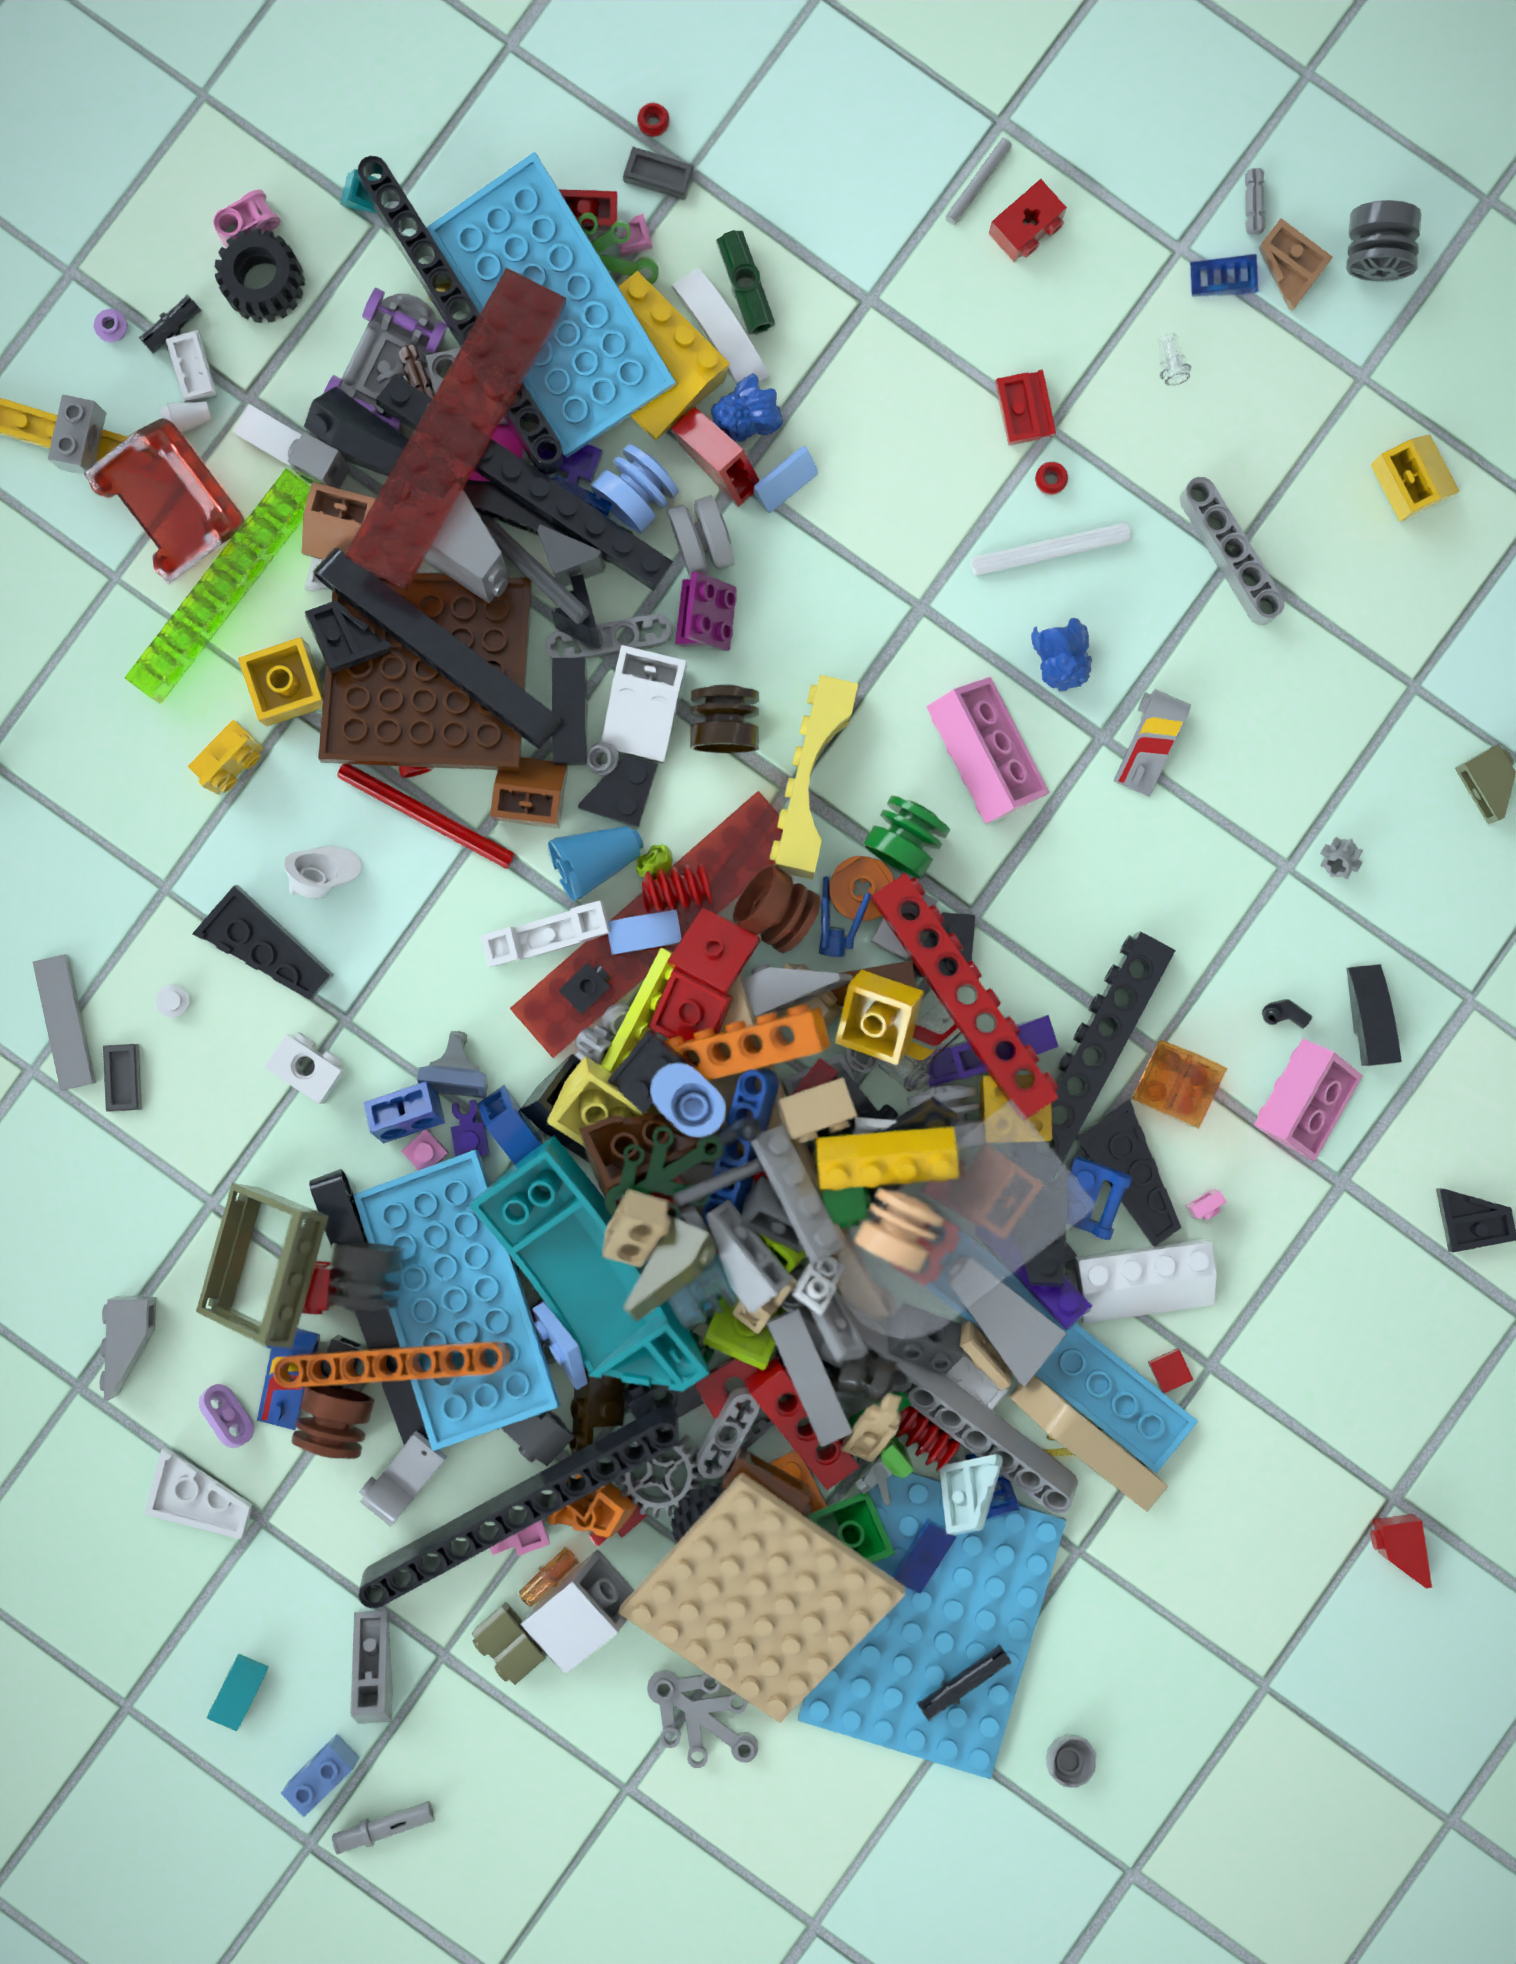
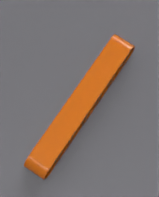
(376, 1368)

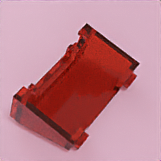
(169, 496)

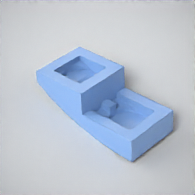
(644, 932)

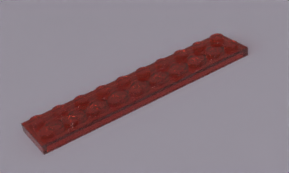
(455, 428)
(731, 858)

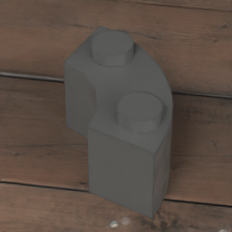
(540, 1436)

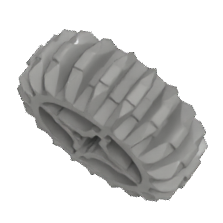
(667, 1486)

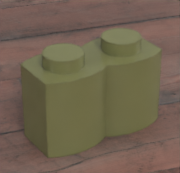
(508, 1644)

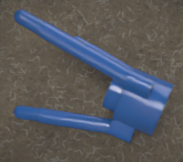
(832, 939)

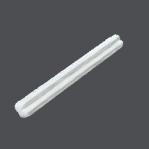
(1050, 549)

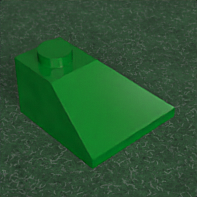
(857, 1526)

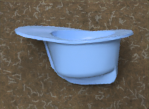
(688, 1100)

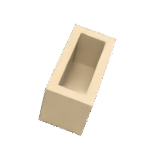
(816, 1109)

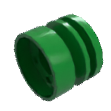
(908, 834)

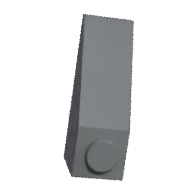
(782, 988)
(747, 1261)
(371, 1668)

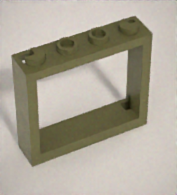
(291, 1276)

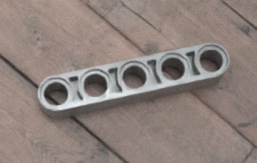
(1231, 535)

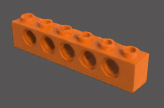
(809, 1038)

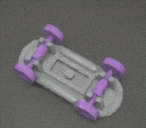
(392, 324)

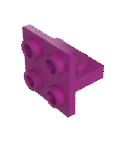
(706, 612)

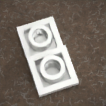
(266, 433)
(817, 1283)

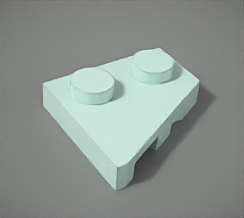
(968, 1492)

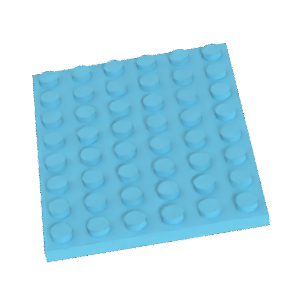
(976, 1599)

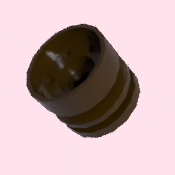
(724, 716)

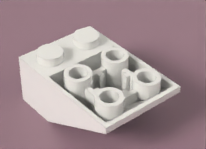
(644, 703)

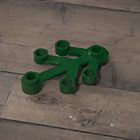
(658, 1177)

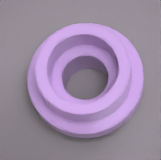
(119, 329)

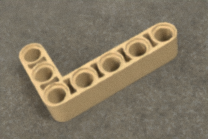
(1088, 1443)

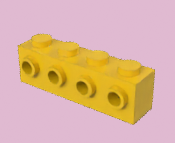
(887, 1158)

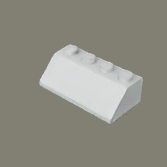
(1147, 1280)

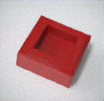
(1170, 1370)

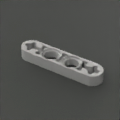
(608, 633)

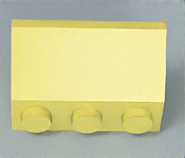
(588, 1099)

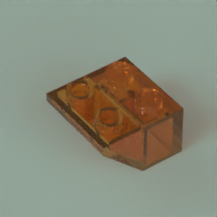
(1179, 1084)

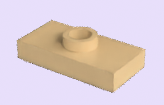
(984, 1355)

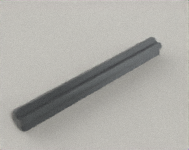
(536, 572)

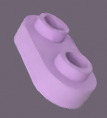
(227, 1415)

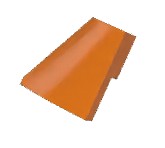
(600, 1512)

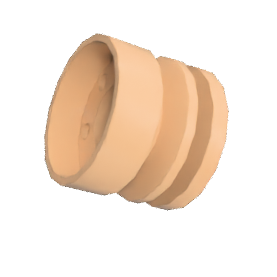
(899, 1230)

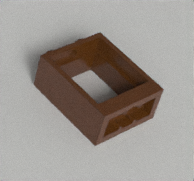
(770, 1477)

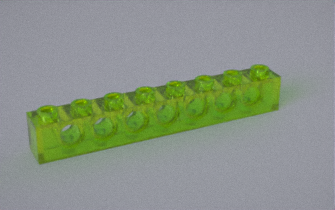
(221, 588)

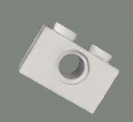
(286, 1064)

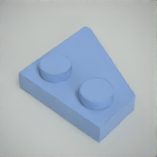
(561, 1344)

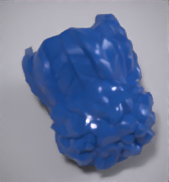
(747, 410)
(1063, 655)

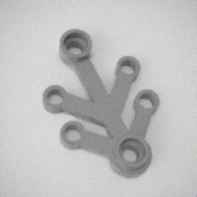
(698, 1713)

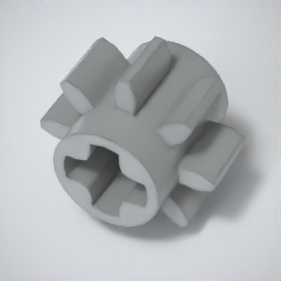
(1341, 857)
(593, 1043)

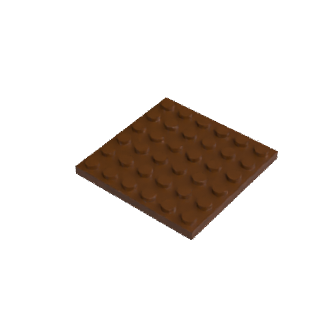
(407, 712)

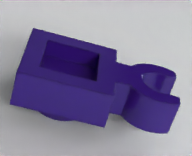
(469, 1135)

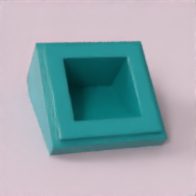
(353, 193)

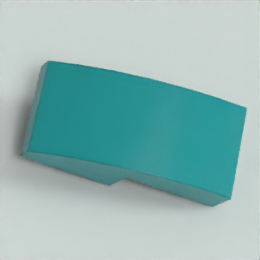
(237, 1692)

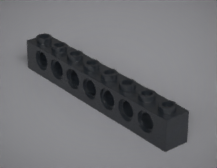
(1155, 958)

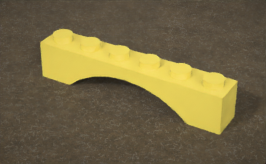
(830, 713)

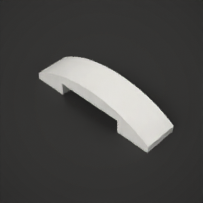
(720, 326)
(546, 935)

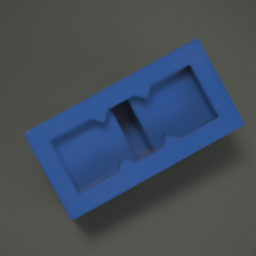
(404, 1112)

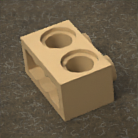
(635, 1228)

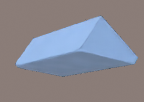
(785, 479)

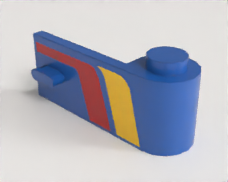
(282, 1404)

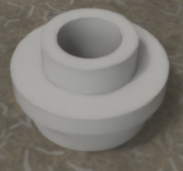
(593, 758)

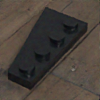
(1121, 1145)

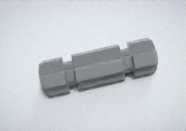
(1255, 201)

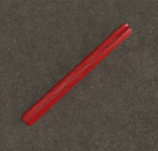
(426, 815)

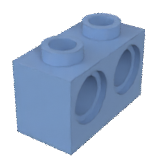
(320, 1775)

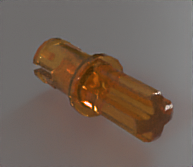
(548, 1576)

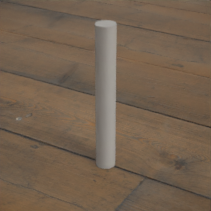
(978, 181)

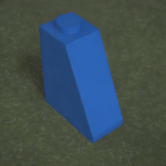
(509, 1125)

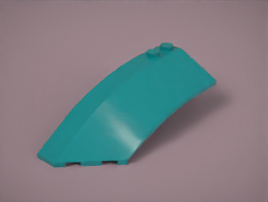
(555, 1233)

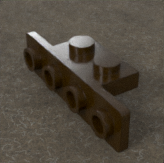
(596, 1406)

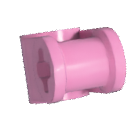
(246, 216)

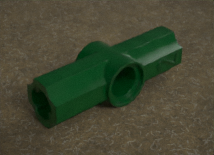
(740, 265)

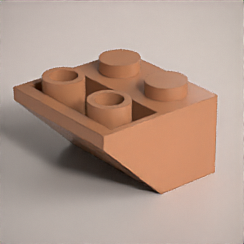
(332, 519)

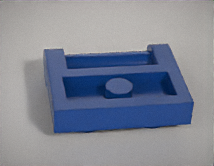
(1091, 1177)

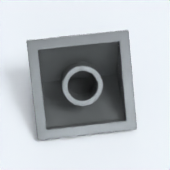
(570, 556)

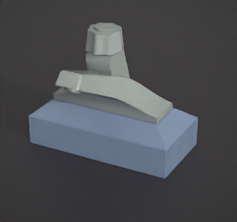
(454, 1071)

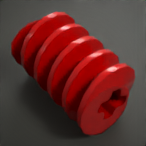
(676, 888)
(927, 1436)

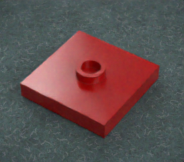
(714, 951)
(689, 1008)

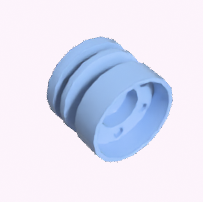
(640, 483)

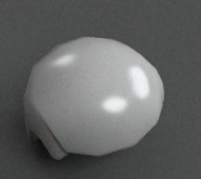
(1071, 1760)

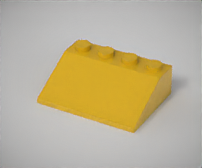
(687, 354)

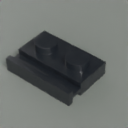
(640, 1067)

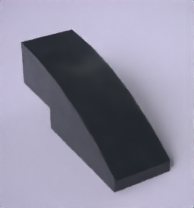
(571, 707)
(1373, 1016)

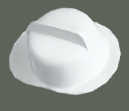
(318, 870)

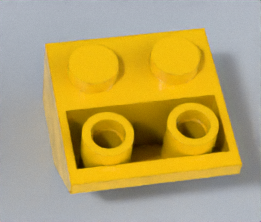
(1414, 476)

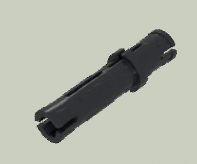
(963, 1683)

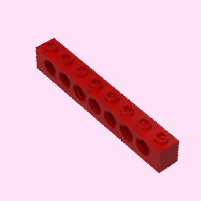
(909, 891)

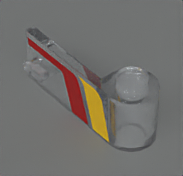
(930, 1037)

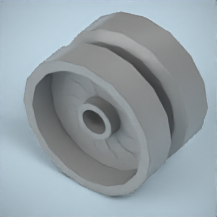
(702, 536)

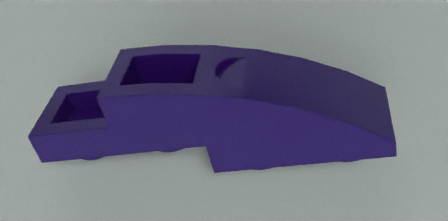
(961, 1062)

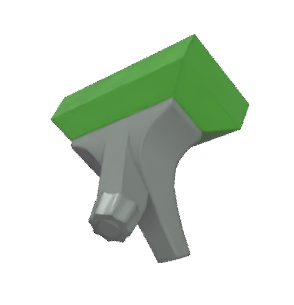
(891, 1460)

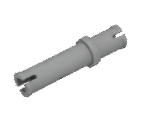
(383, 1827)

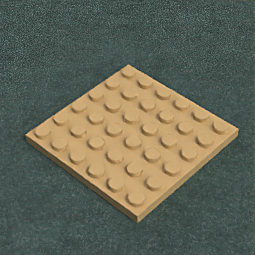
(761, 1598)

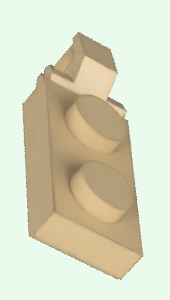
(873, 1429)

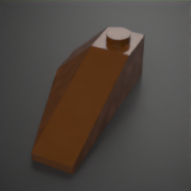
(609, 1138)

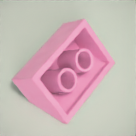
(1308, 1099)

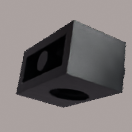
(641, 1399)

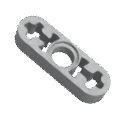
(730, 1447)

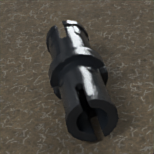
(170, 323)

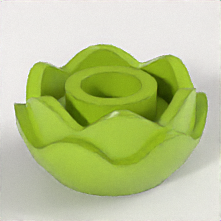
(657, 858)

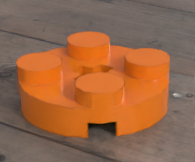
(843, 884)

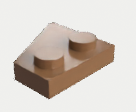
(1292, 261)

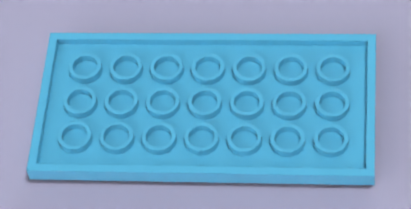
(597, 356)
(458, 1290)

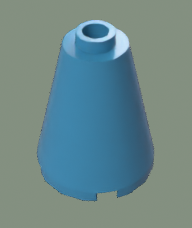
(593, 857)

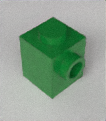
(846, 1205)

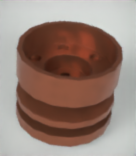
(776, 908)
(331, 1428)

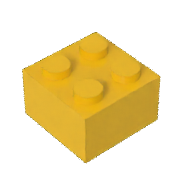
(282, 681)
(879, 1017)

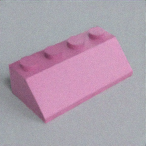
(987, 749)

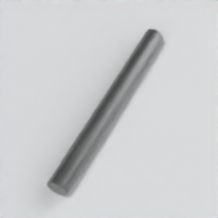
(719, 1182)

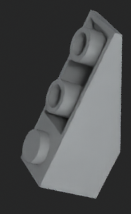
(129, 1328)

